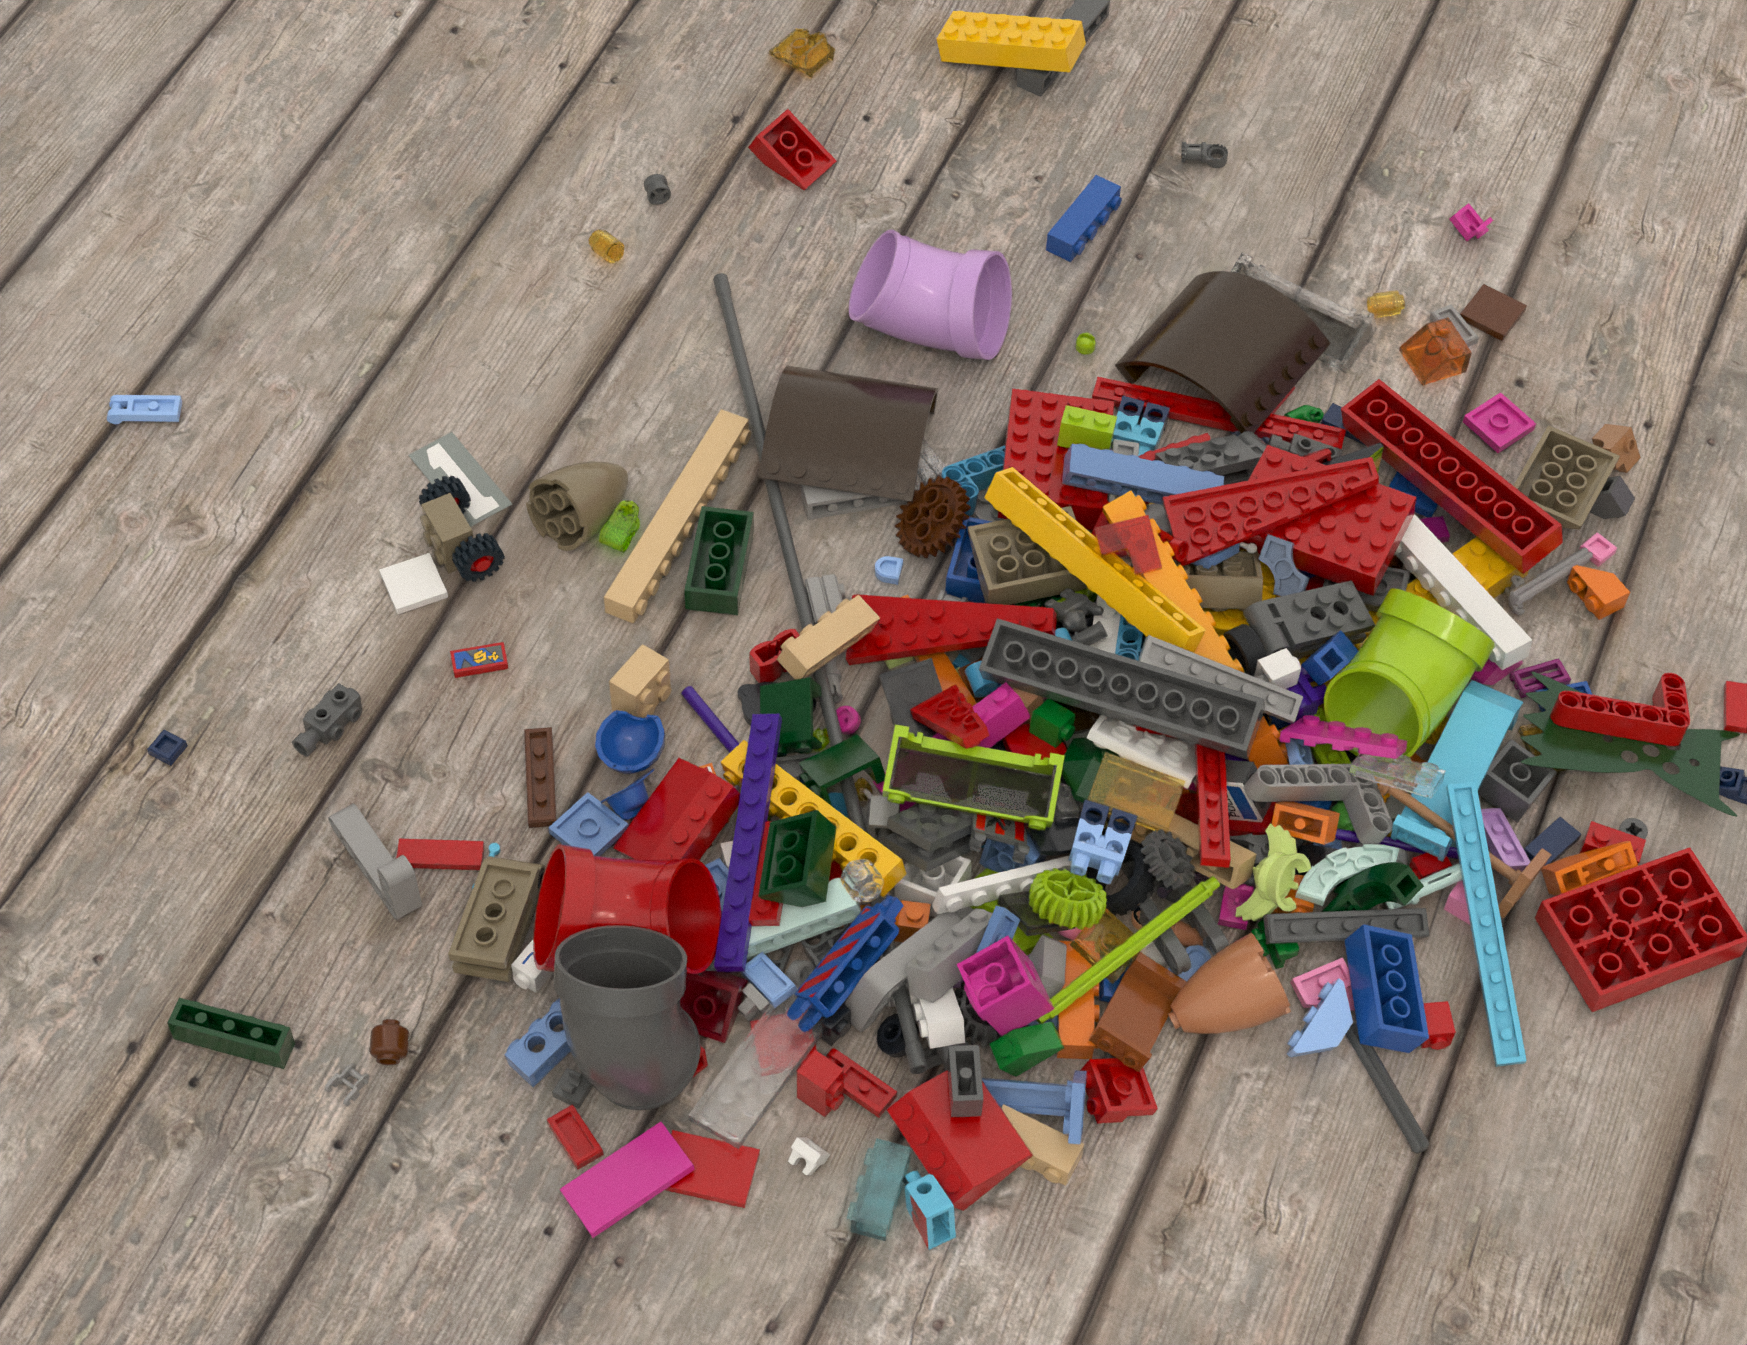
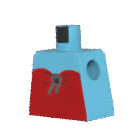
(929, 1209)

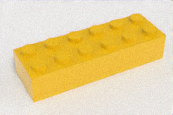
(1011, 41)

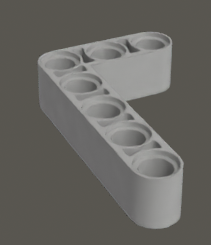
(1325, 783)
(390, 878)
(890, 972)

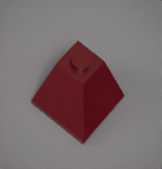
(713, 1002)

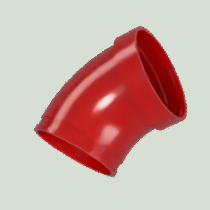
(600, 891)

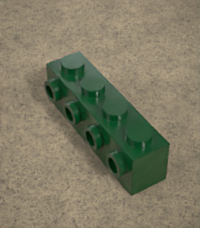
(231, 1033)

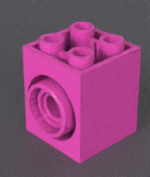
(1004, 986)

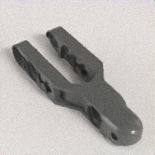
(1167, 942)

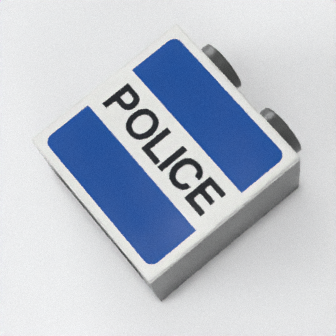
(1239, 804)

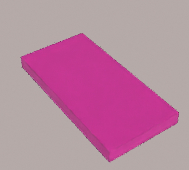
(627, 1179)

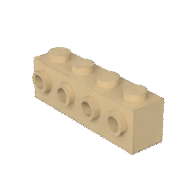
(827, 638)

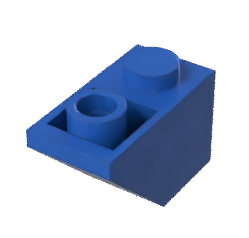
(1330, 658)

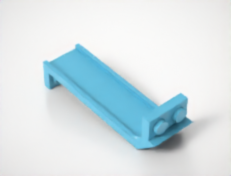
(1466, 755)

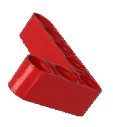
(1658, 724)

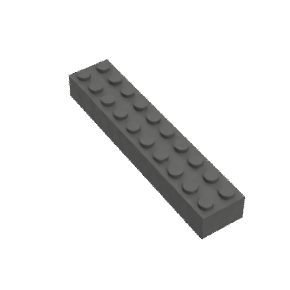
(1122, 688)

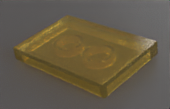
(1137, 791)

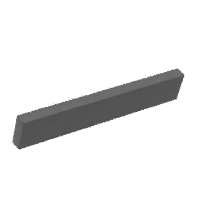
(1341, 924)

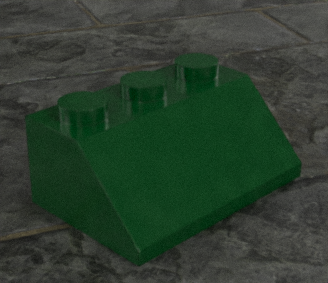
(798, 860)

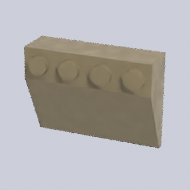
(1566, 476)
(1014, 566)
(1229, 584)

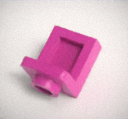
(1469, 223)
(1230, 901)

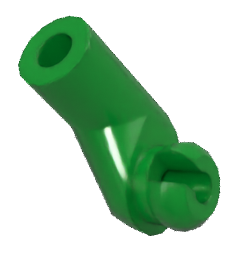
(1306, 413)

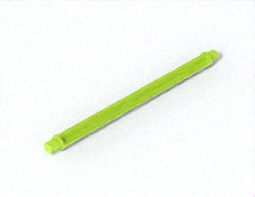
(1131, 947)

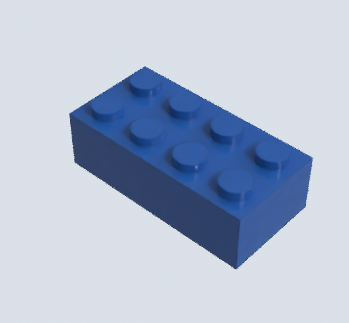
(1386, 989)

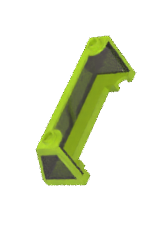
(972, 779)

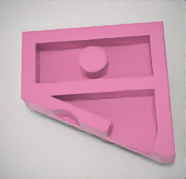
(1310, 984)

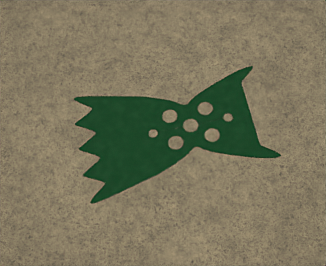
(1589, 752)

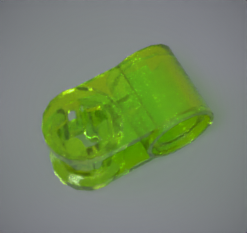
(621, 526)

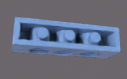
(533, 1065)

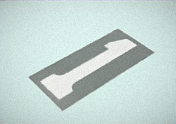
(449, 457)

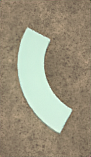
(1341, 866)

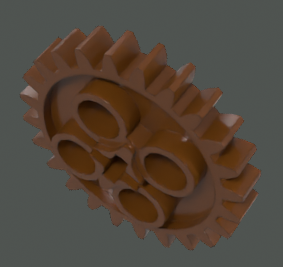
(933, 517)

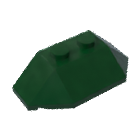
(1082, 765)

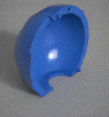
(630, 742)

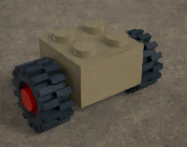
(451, 534)

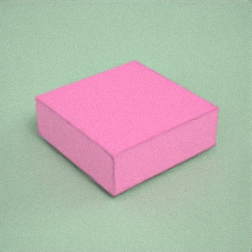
(1600, 548)

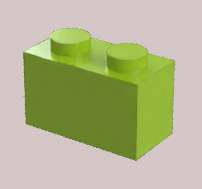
(1086, 428)

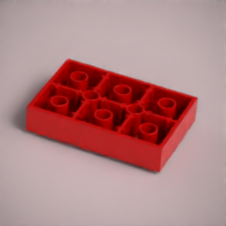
(1034, 451)
(1347, 538)
(1641, 929)

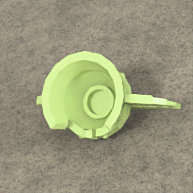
(1274, 876)

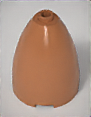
(1230, 992)

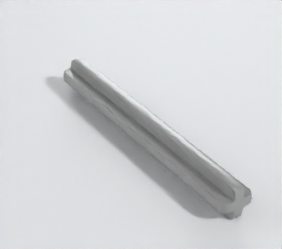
(1549, 576)

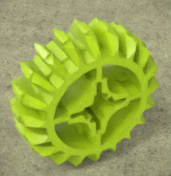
(1067, 899)

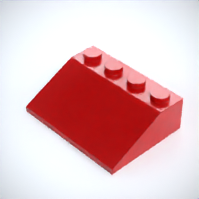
(680, 816)
(961, 1152)

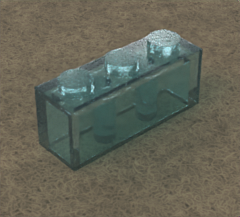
(879, 1189)

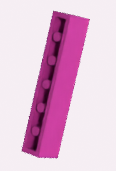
(1001, 713)

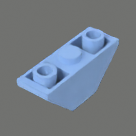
(1325, 1023)

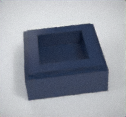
(167, 747)

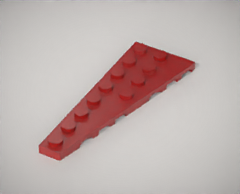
(1238, 511)
(936, 626)

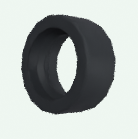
(1245, 647)

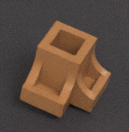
(1619, 441)

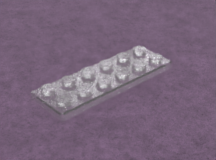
(755, 1075)

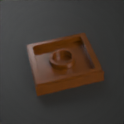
(1493, 312)

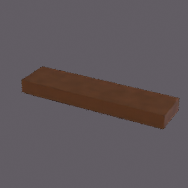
(540, 777)

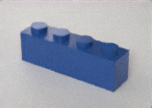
(1083, 218)

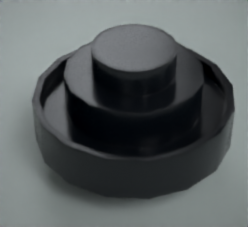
(891, 1038)

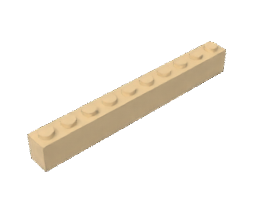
(677, 517)

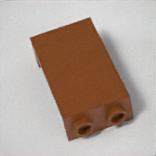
(1137, 1012)

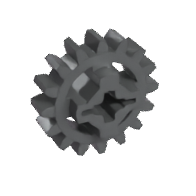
(1167, 859)

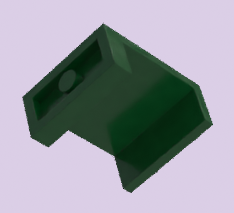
(795, 705)
(838, 764)

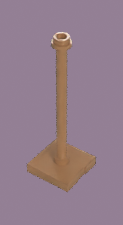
(1517, 879)

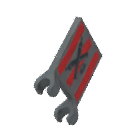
(1000, 830)

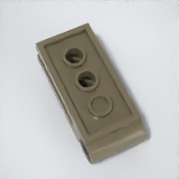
(496, 918)

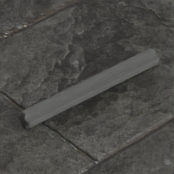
(1389, 1092)

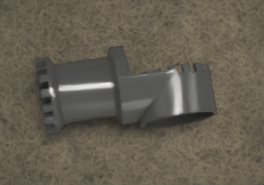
(1203, 152)

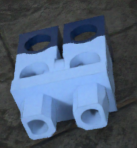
(1099, 850)

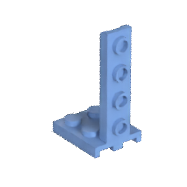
(1045, 1100)

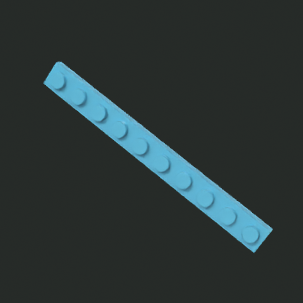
(1486, 924)

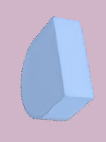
(888, 569)

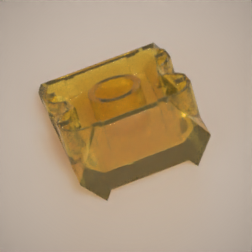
(804, 51)

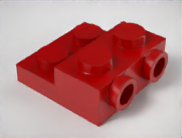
(1117, 1091)

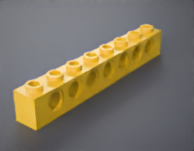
(848, 834)

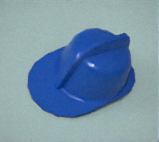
(629, 800)

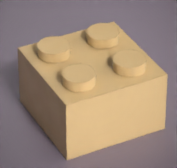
(641, 683)

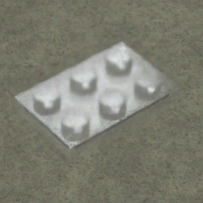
(1399, 773)

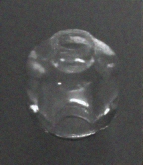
(862, 880)

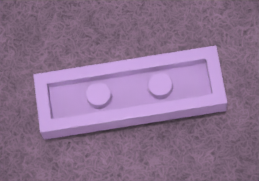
(1502, 839)

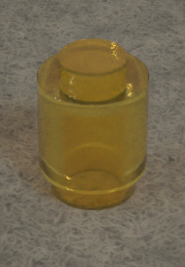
(606, 246)
(1385, 303)

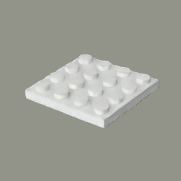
(1151, 750)

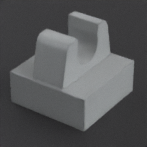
(753, 1004)

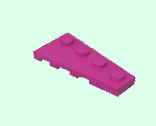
(1344, 738)

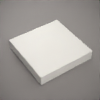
(413, 583)

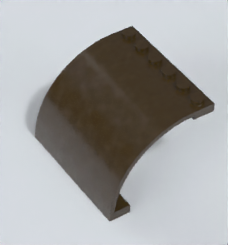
(1233, 342)
(846, 433)

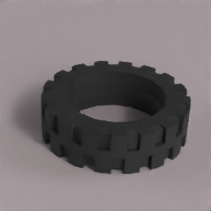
(1137, 887)

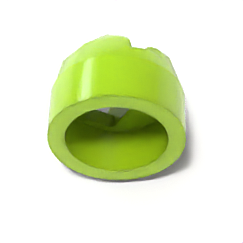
(1085, 343)

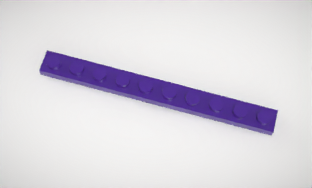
(747, 842)

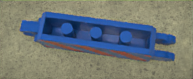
(846, 963)

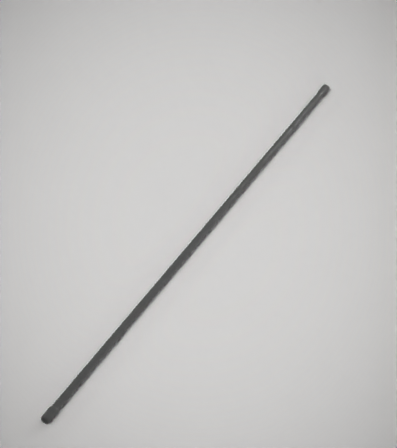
(913, 1047)

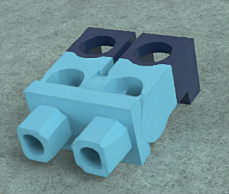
(1150, 428)

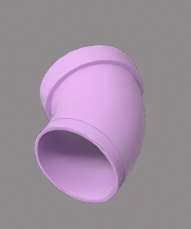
(934, 296)

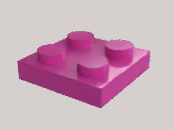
(1499, 422)

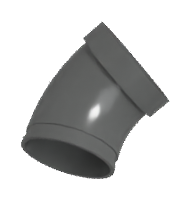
(625, 1013)

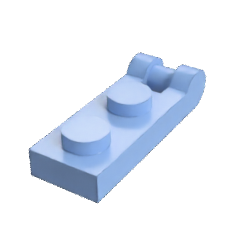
(144, 408)

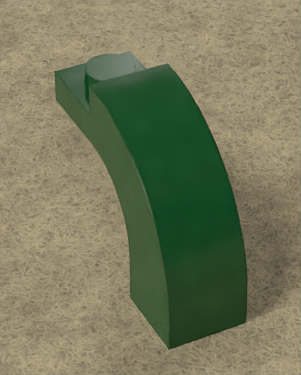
(1375, 886)

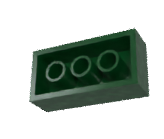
(719, 560)

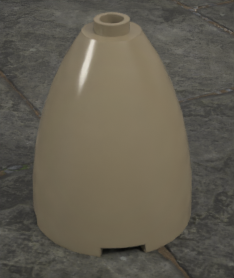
(576, 499)

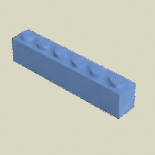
(1121, 473)

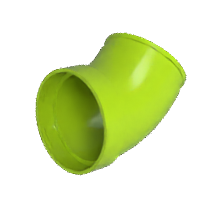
(1407, 670)

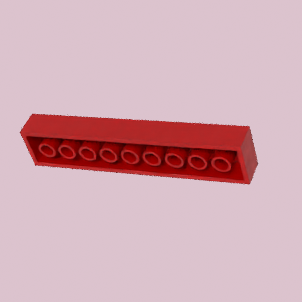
(1453, 476)

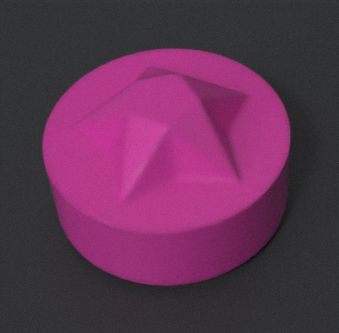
(848, 719)

